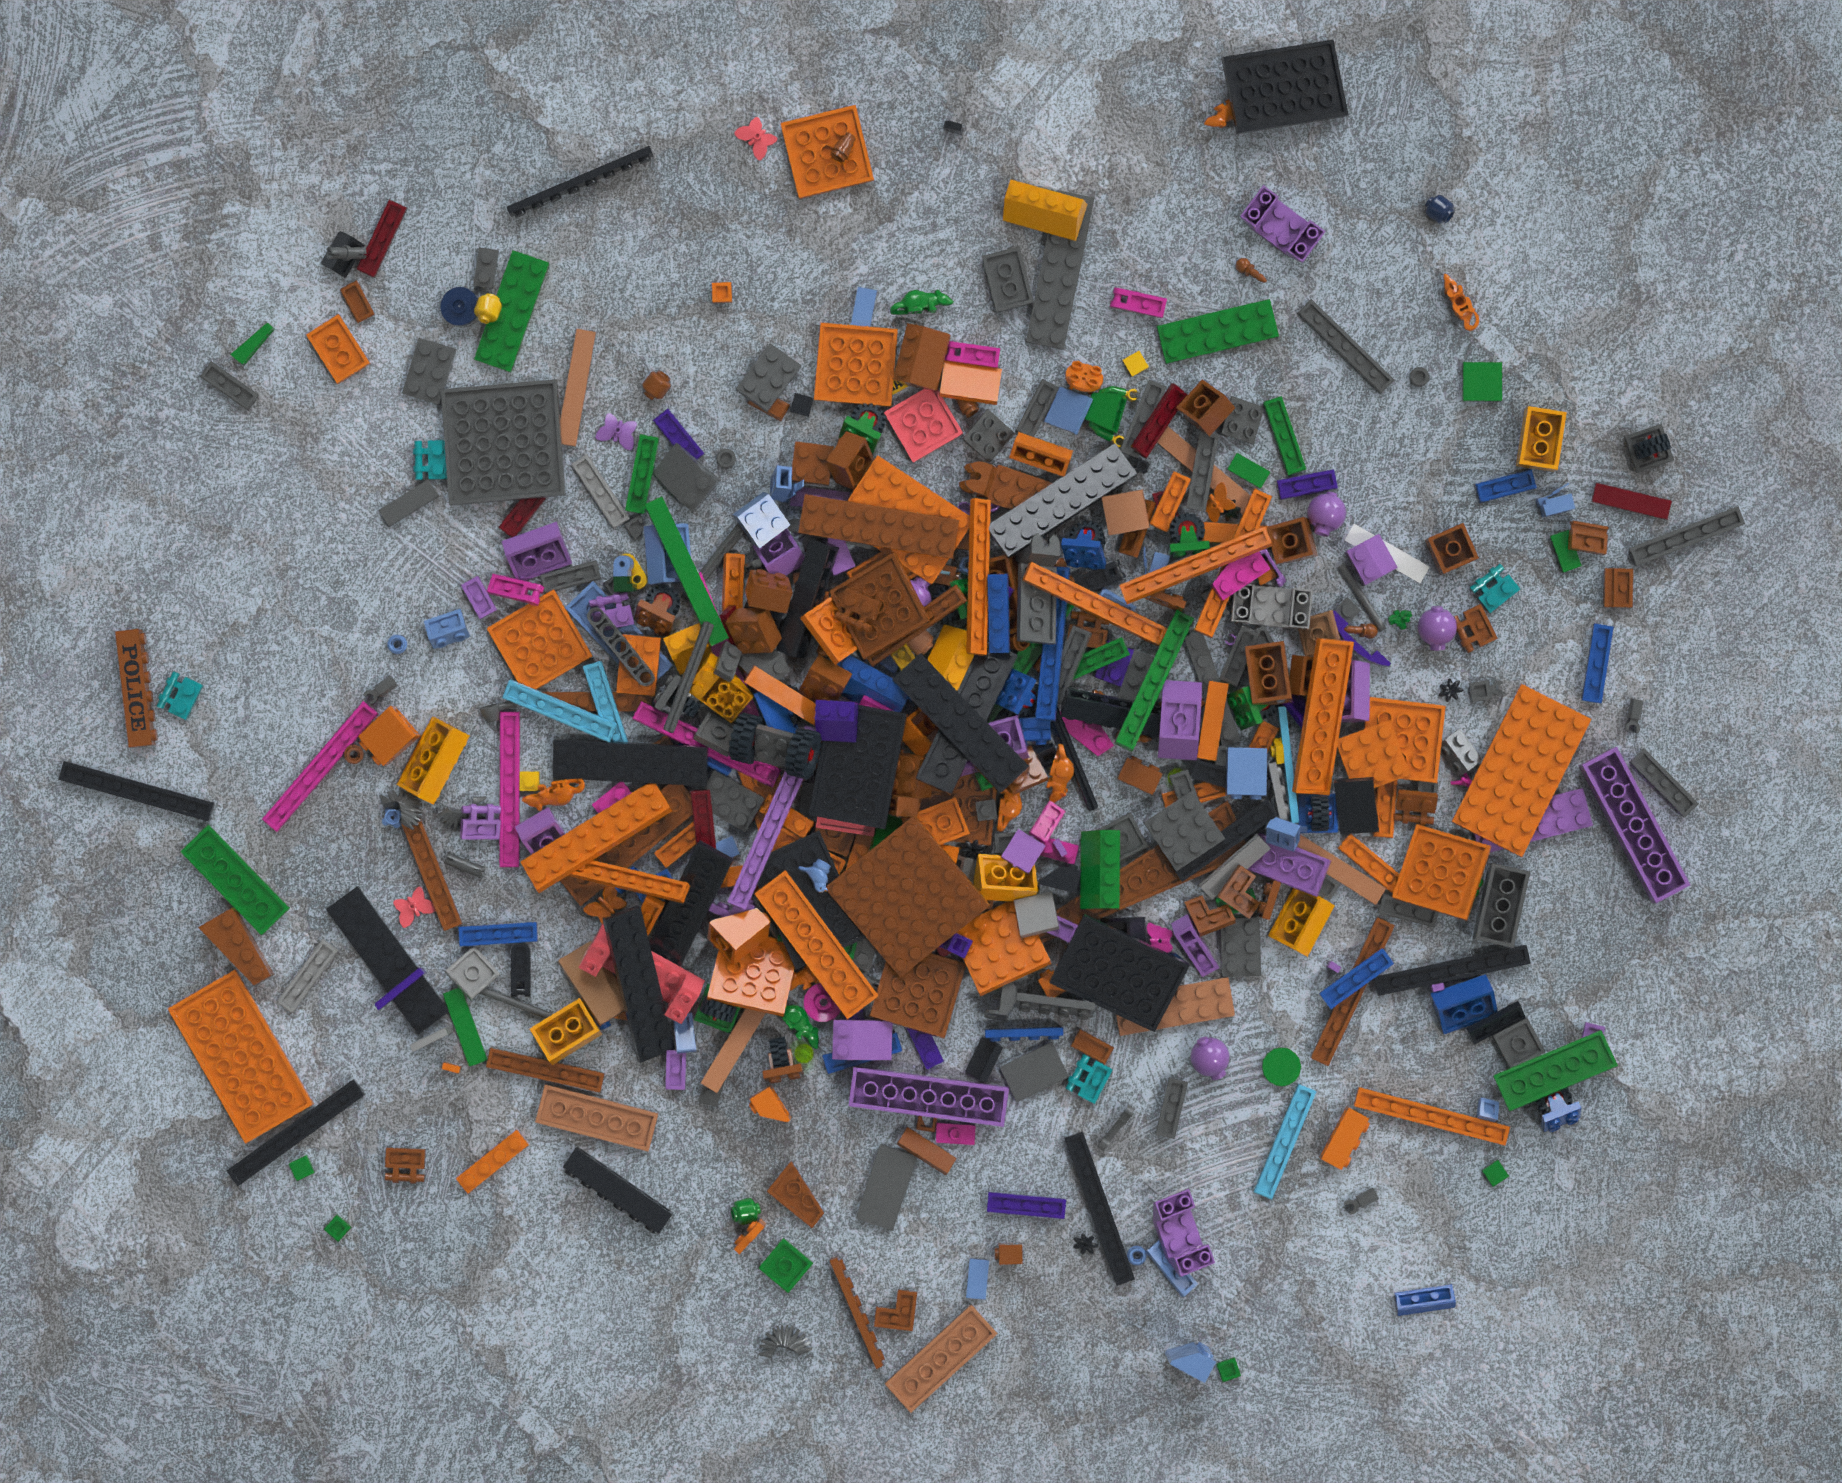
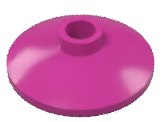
(815, 1009)

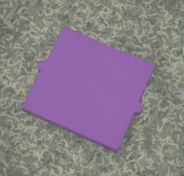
(1023, 851)

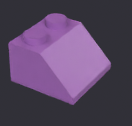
(781, 554)
(1371, 559)
(539, 830)

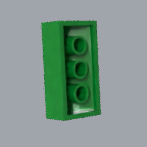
(1100, 869)

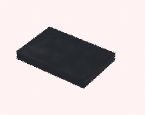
(1356, 805)

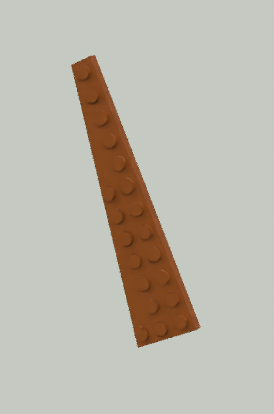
(1149, 876)

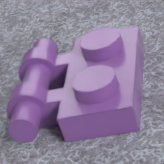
(620, 616)
(480, 828)

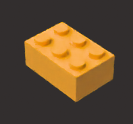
(1541, 439)
(566, 1031)

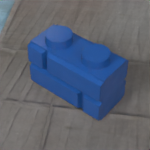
(1035, 730)

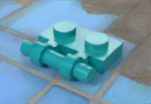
(436, 460)
(1497, 594)
(185, 697)
(1094, 1082)

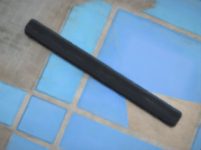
(1079, 773)

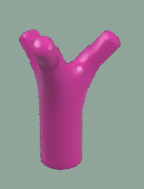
(1465, 781)

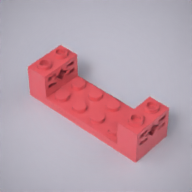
(677, 985)

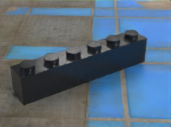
(808, 594)
(1104, 710)
(618, 1190)

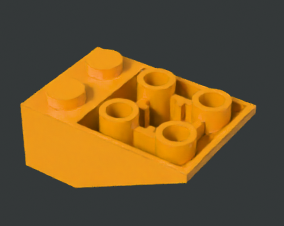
(718, 694)

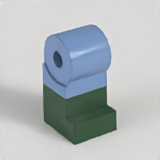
(622, 574)

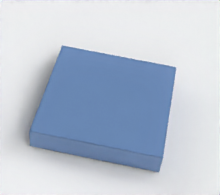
(1068, 410)

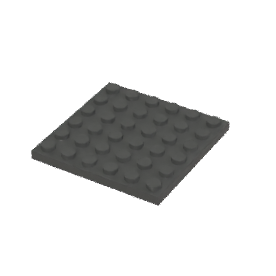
(503, 442)

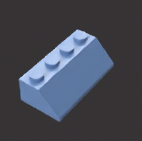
(1192, 1359)

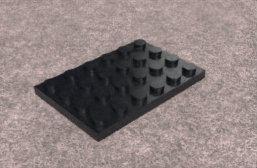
(1284, 86)
(859, 777)
(805, 853)
(1119, 972)

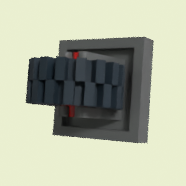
(1649, 448)
(668, 695)

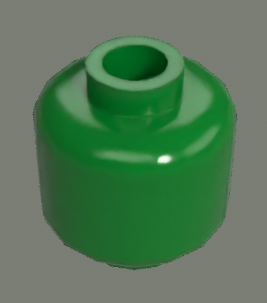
(745, 1211)

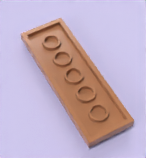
(1190, 1005)
(596, 1117)
(941, 1358)

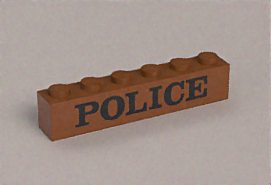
(135, 688)

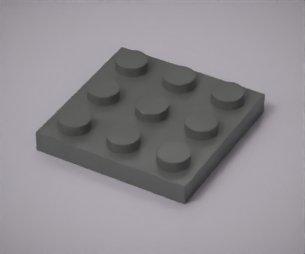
(1184, 830)

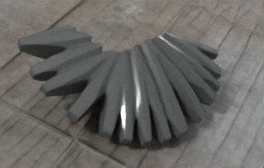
(407, 805)
(455, 815)
(785, 1340)

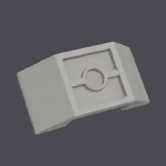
(1272, 606)

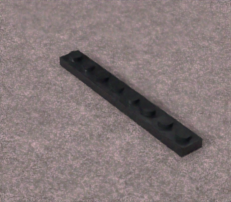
(572, 186)
(136, 791)
(1452, 970)
(295, 1132)
(1099, 1208)

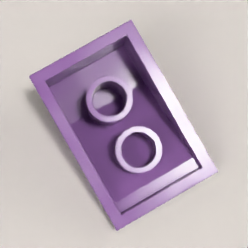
(862, 1039)

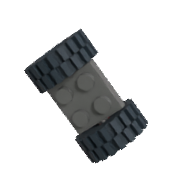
(757, 742)

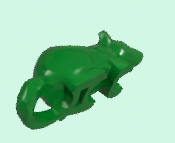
(917, 301)
(798, 1019)

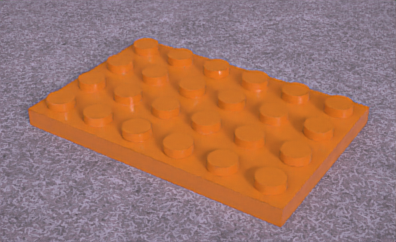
(892, 488)

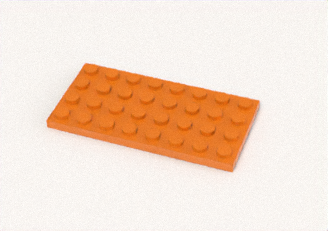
(1521, 770)
(240, 1056)

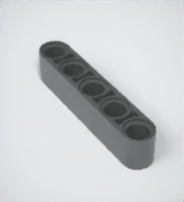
(614, 640)

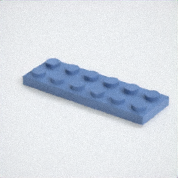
(579, 609)

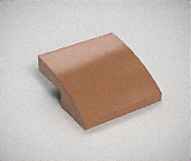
(1125, 512)

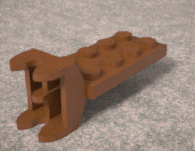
(1001, 484)

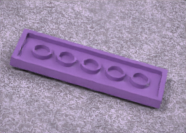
(1564, 814)

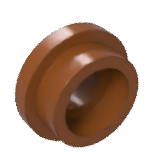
(353, 760)

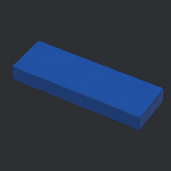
(1505, 486)

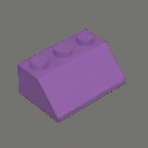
(537, 552)
(1357, 693)

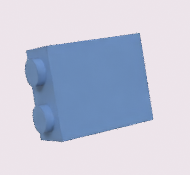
(1246, 772)

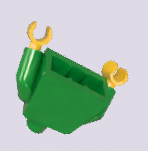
(1107, 411)

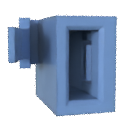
(781, 484)
(1555, 505)
(1158, 561)
(1284, 833)

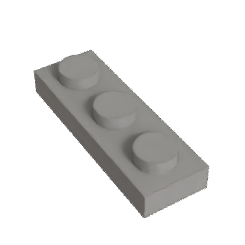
(1278, 791)

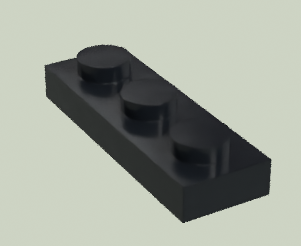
(1495, 1022)

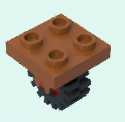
(658, 610)
(781, 1062)

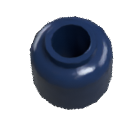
(1439, 209)

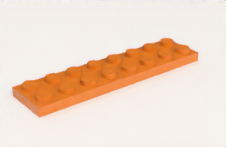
(1323, 716)
(596, 836)
(816, 944)

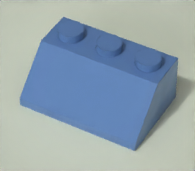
(658, 563)

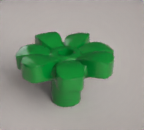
(1400, 619)

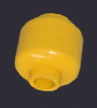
(488, 308)

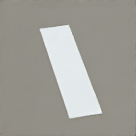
(1406, 564)

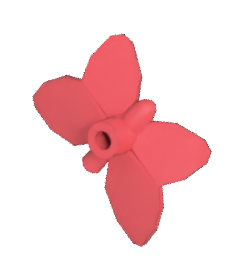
(757, 137)
(412, 905)

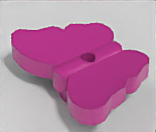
(1157, 933)

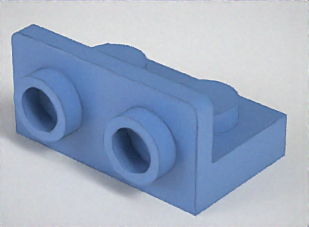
(446, 629)

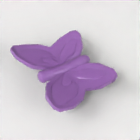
(618, 430)

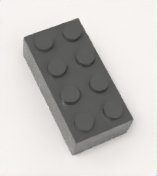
(1501, 905)

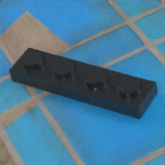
(1214, 775)

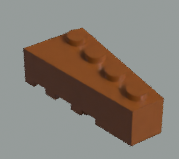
(236, 942)

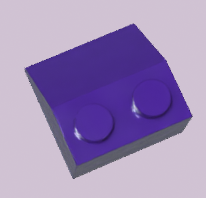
(836, 720)

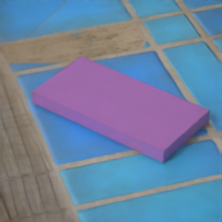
(1296, 869)

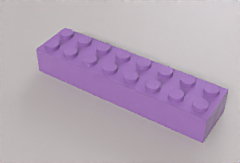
(1634, 825)
(928, 1096)

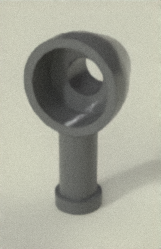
(491, 712)

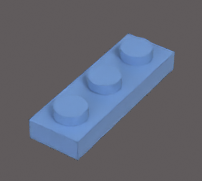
(1182, 1284)

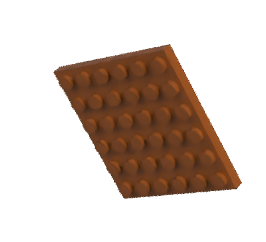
(907, 896)

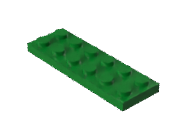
(518, 298)
(1217, 331)
(235, 880)
(1555, 1071)

